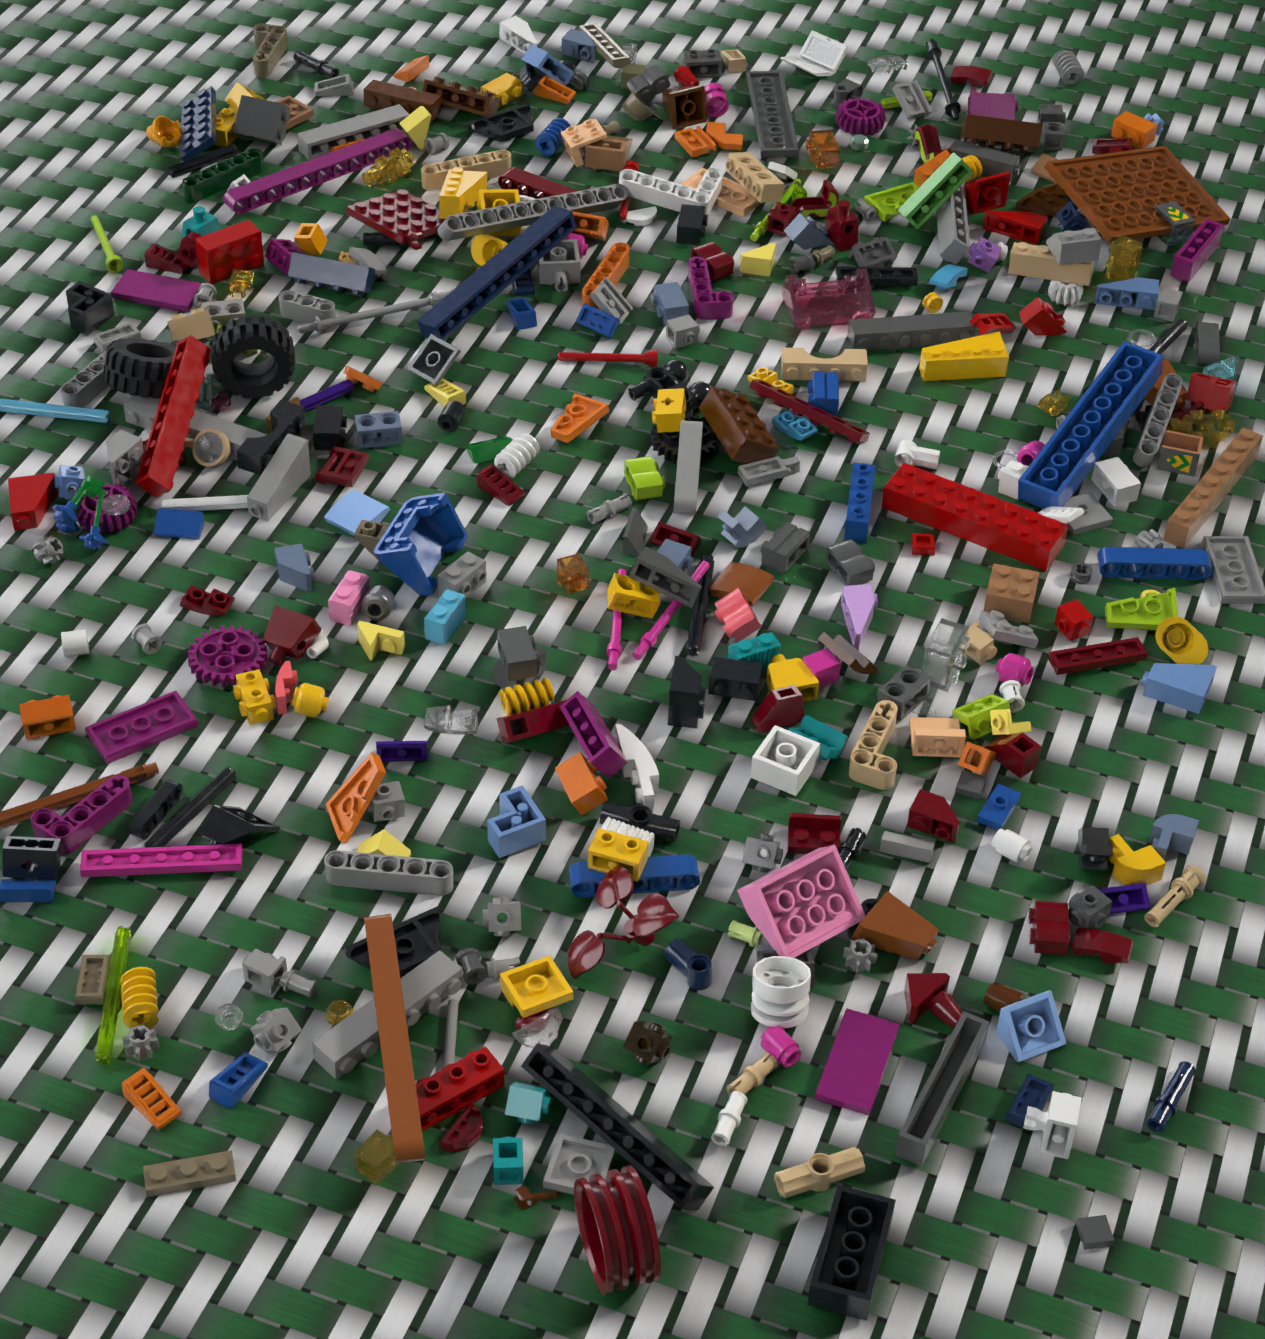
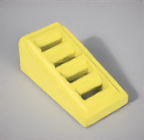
(446, 392)

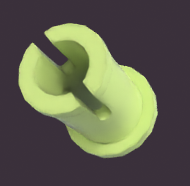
(745, 933)

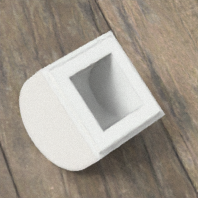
(75, 643)

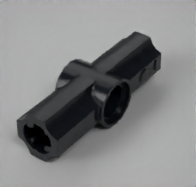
(642, 817)

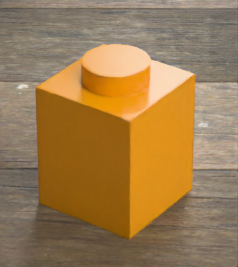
(311, 238)

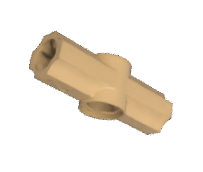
(806, 1175)

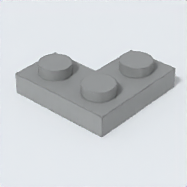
(1001, 630)

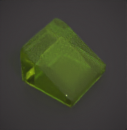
(798, 191)

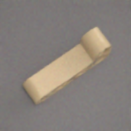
(866, 760)

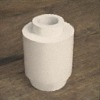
(1011, 845)

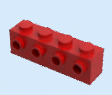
(457, 1086)

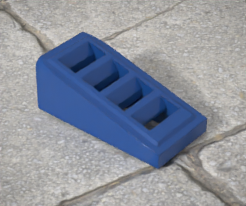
(521, 313)
(228, 1094)

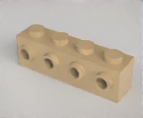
(1040, 263)

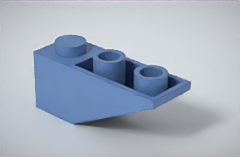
(1130, 293)

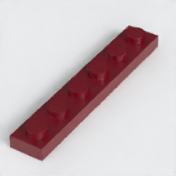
(817, 416)

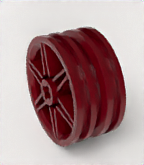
(617, 1229)

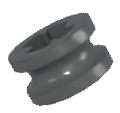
(1080, 573)

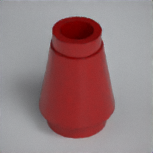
(685, 77)

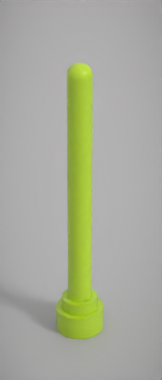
(113, 262)

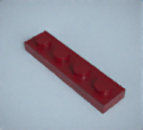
(1097, 656)

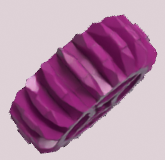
(860, 116)
(107, 522)

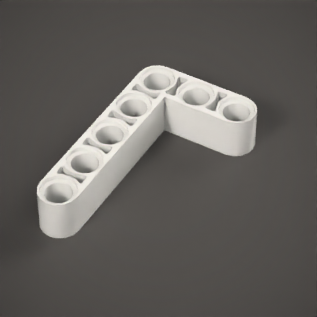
(671, 194)

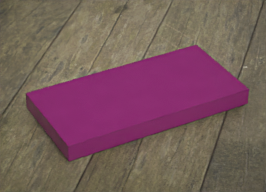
(156, 290)
(141, 727)
(857, 1062)

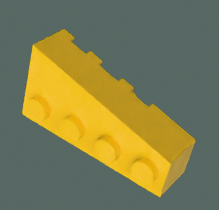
(460, 191)

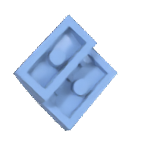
(352, 509)

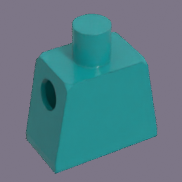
(201, 223)

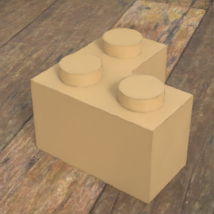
(197, 324)

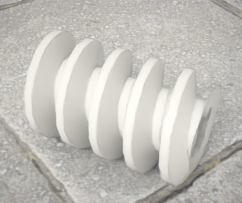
(517, 455)

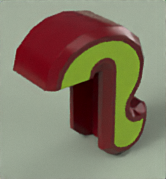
(929, 142)
(818, 205)

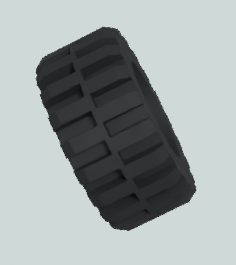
(249, 334)
(138, 366)

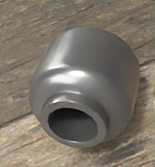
(378, 603)

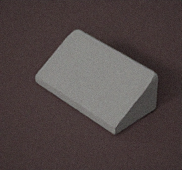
(907, 846)

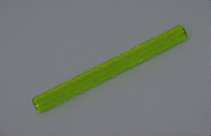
(112, 996)

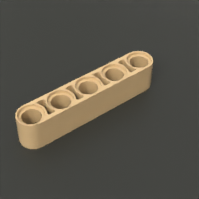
(493, 163)

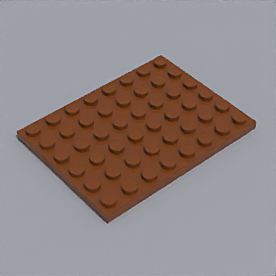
(1124, 187)

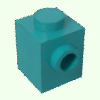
(527, 1102)

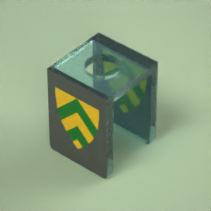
(1179, 220)

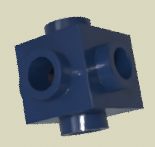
(1071, 218)

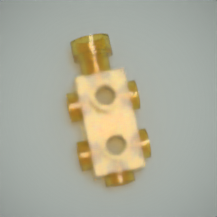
(388, 168)
(1204, 424)

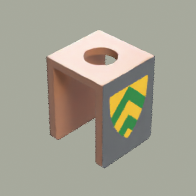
(1179, 453)

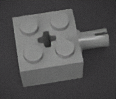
(560, 265)

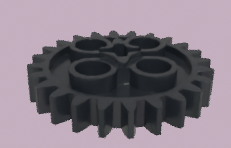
(668, 442)

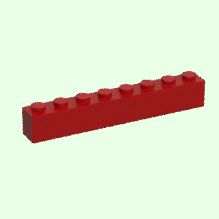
(173, 416)

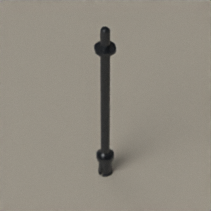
(934, 53)

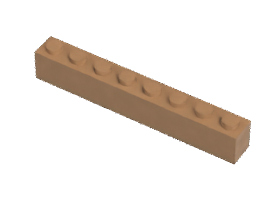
(1212, 488)

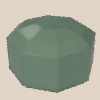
(859, 142)

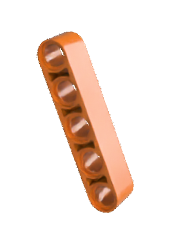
(612, 266)

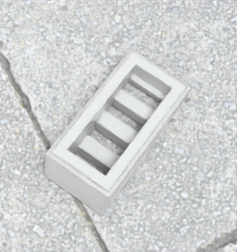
(1062, 514)

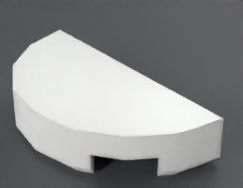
(641, 216)

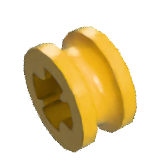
(932, 302)

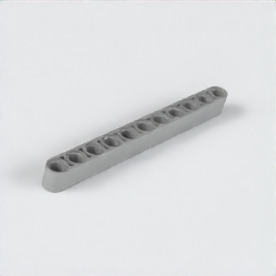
(527, 212)

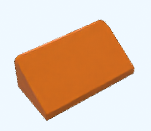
(413, 69)

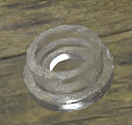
(229, 1011)

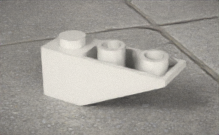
(517, 33)

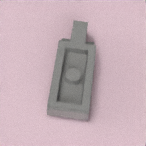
(768, 470)

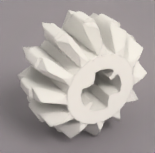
(1065, 292)

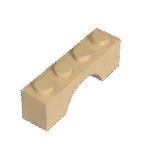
(799, 365)

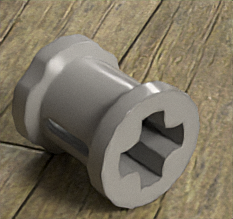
(436, 143)
(203, 293)
(150, 642)

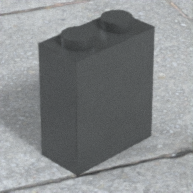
(261, 120)

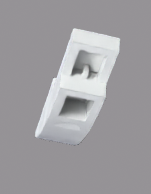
(639, 766)

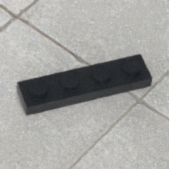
(882, 275)

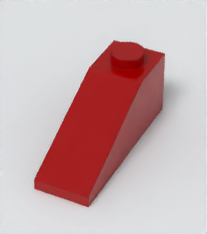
(1016, 224)

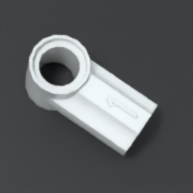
(917, 456)

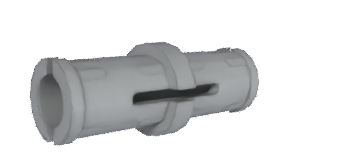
(609, 508)

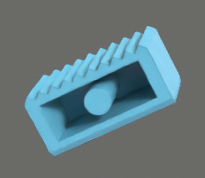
(445, 617)

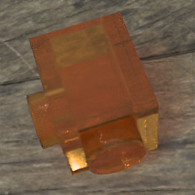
(572, 573)

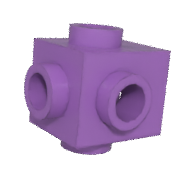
(983, 254)

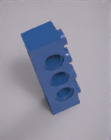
(859, 502)

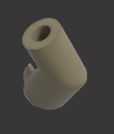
(613, 127)

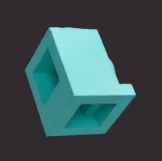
(508, 1160)

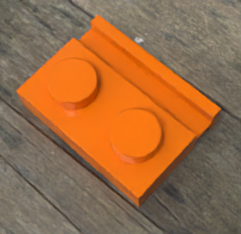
(695, 141)

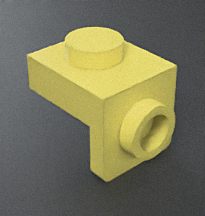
(1002, 723)

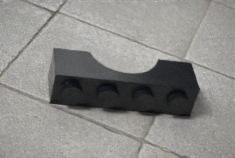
(257, 452)

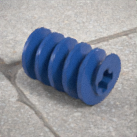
(550, 138)

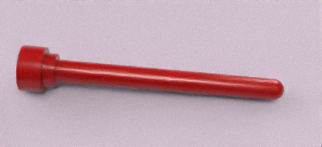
(633, 165)
(649, 358)

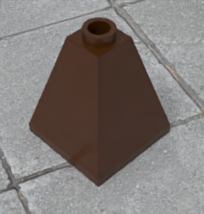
(685, 105)

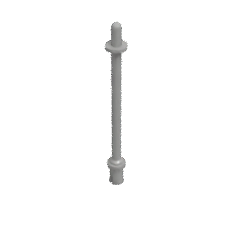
(319, 325)

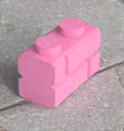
(348, 597)

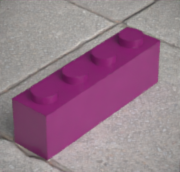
(1197, 250)
(593, 734)

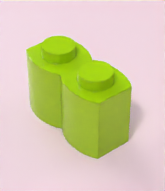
(644, 478)

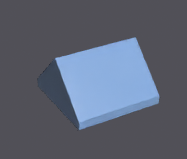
(1030, 1026)

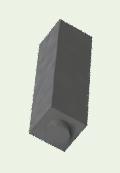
(992, 161)

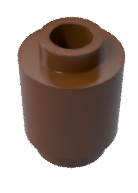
(1001, 996)

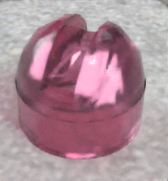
(221, 401)

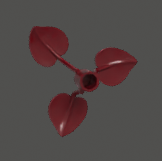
(653, 915)

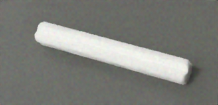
(207, 503)

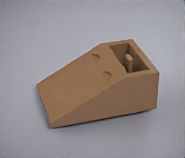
(608, 153)

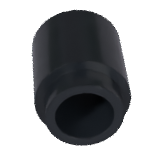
(451, 416)

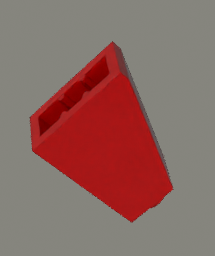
(30, 499)

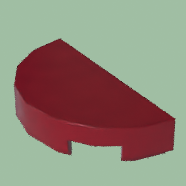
(464, 1132)

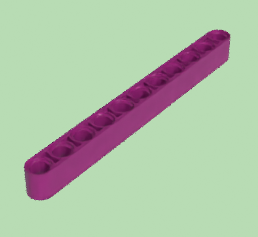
(314, 171)

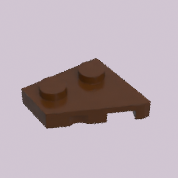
(1041, 202)

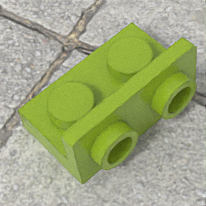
(977, 714)

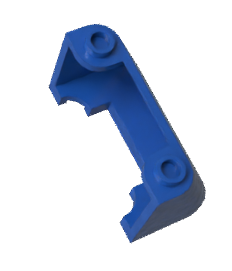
(419, 538)

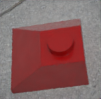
(987, 193)

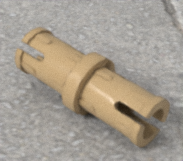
(753, 1075)

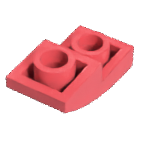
(285, 687)

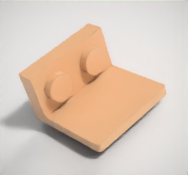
(581, 135)
(936, 737)

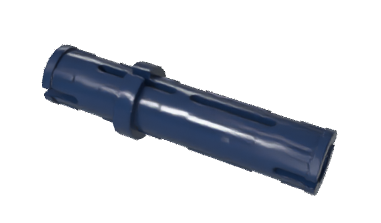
(1167, 1103)

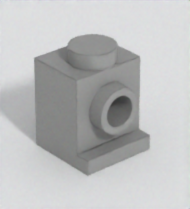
(263, 970)

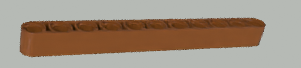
(394, 1040)

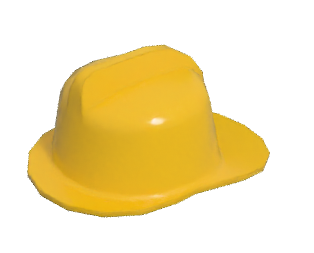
(485, 247)
(1181, 641)

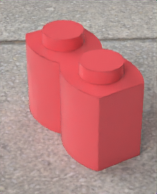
(737, 615)

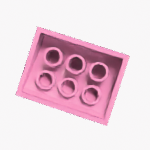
(803, 902)

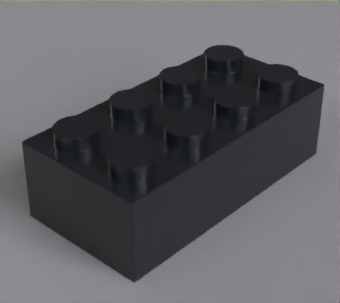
(851, 1252)

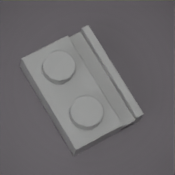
(912, 99)
(610, 300)

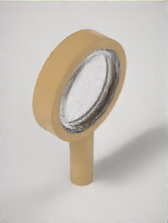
(209, 447)

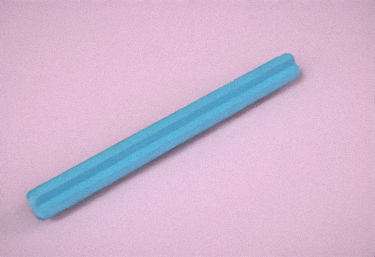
(54, 411)

